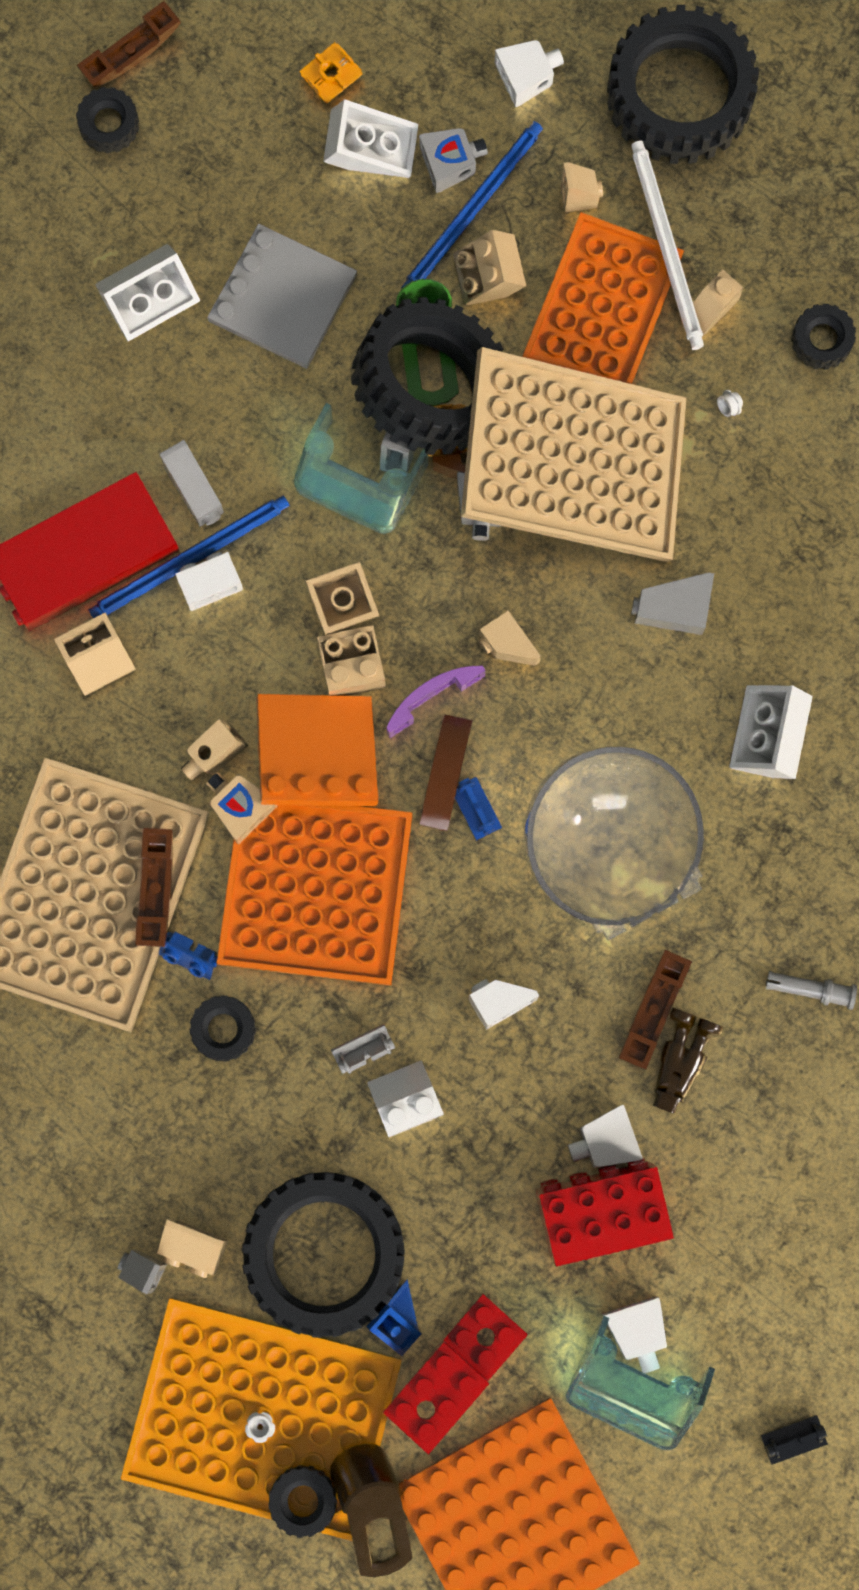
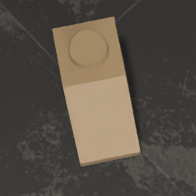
(579, 188)
(716, 300)
(508, 641)

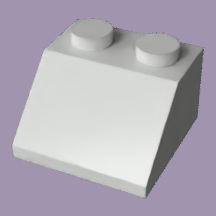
(499, 1000)
(405, 1098)

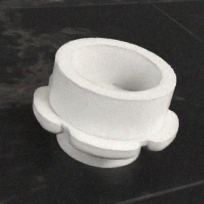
(730, 403)
(260, 1435)

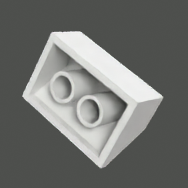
(148, 292)
(771, 731)

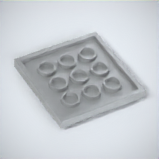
(282, 296)

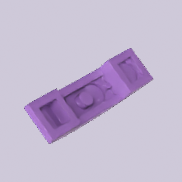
(462, 677)

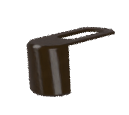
(368, 1493)

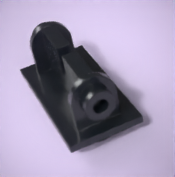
(794, 1439)

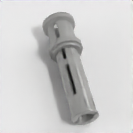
(827, 992)

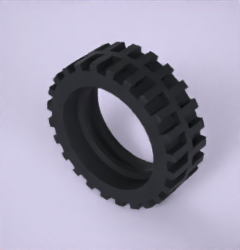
(686, 31)
(388, 401)
(260, 1267)

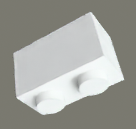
(209, 580)

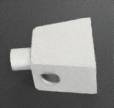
(526, 69)
(607, 1140)
(639, 1331)

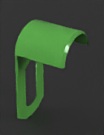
(432, 290)

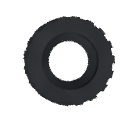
(100, 100)
(838, 321)
(212, 1008)
(279, 1506)

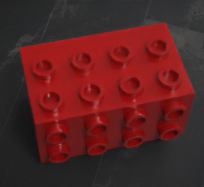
(603, 1212)

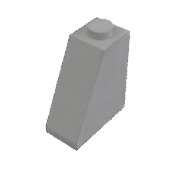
(191, 484)
(676, 604)

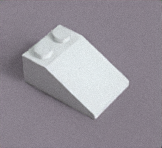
(370, 140)

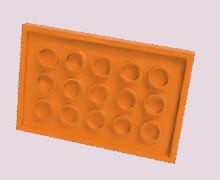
(602, 301)

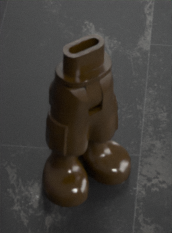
(682, 1064)

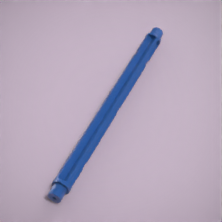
(475, 203)
(191, 555)

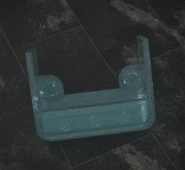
(348, 492)
(633, 1399)

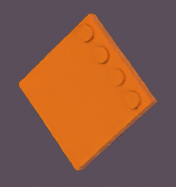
(316, 750)

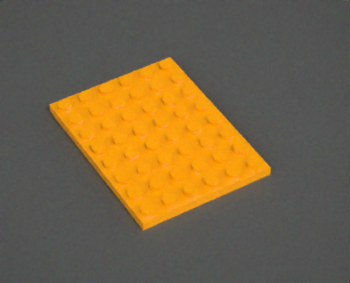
(223, 1368)

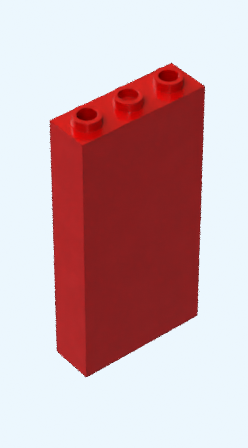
(83, 552)

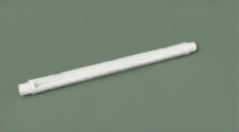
(667, 245)

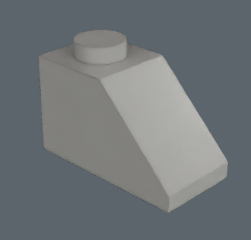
(141, 1271)

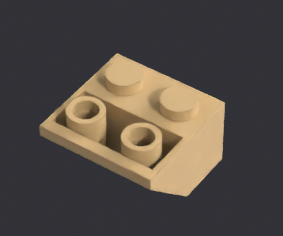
(489, 268)
(94, 654)
(351, 661)

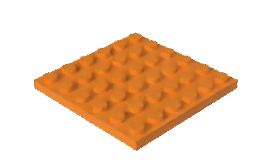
(318, 893)
(517, 1512)

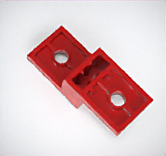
(455, 1374)

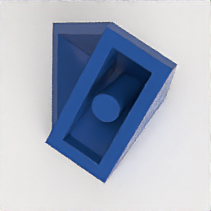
(397, 1322)

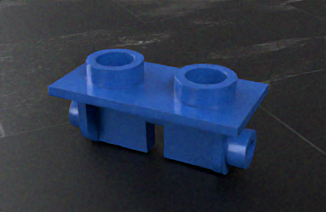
(476, 808)
(199, 963)

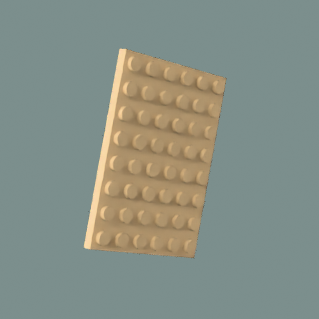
(573, 455)
(77, 892)

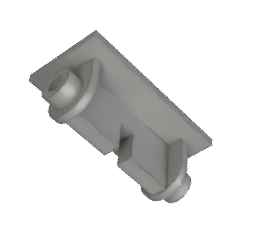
(355, 1052)

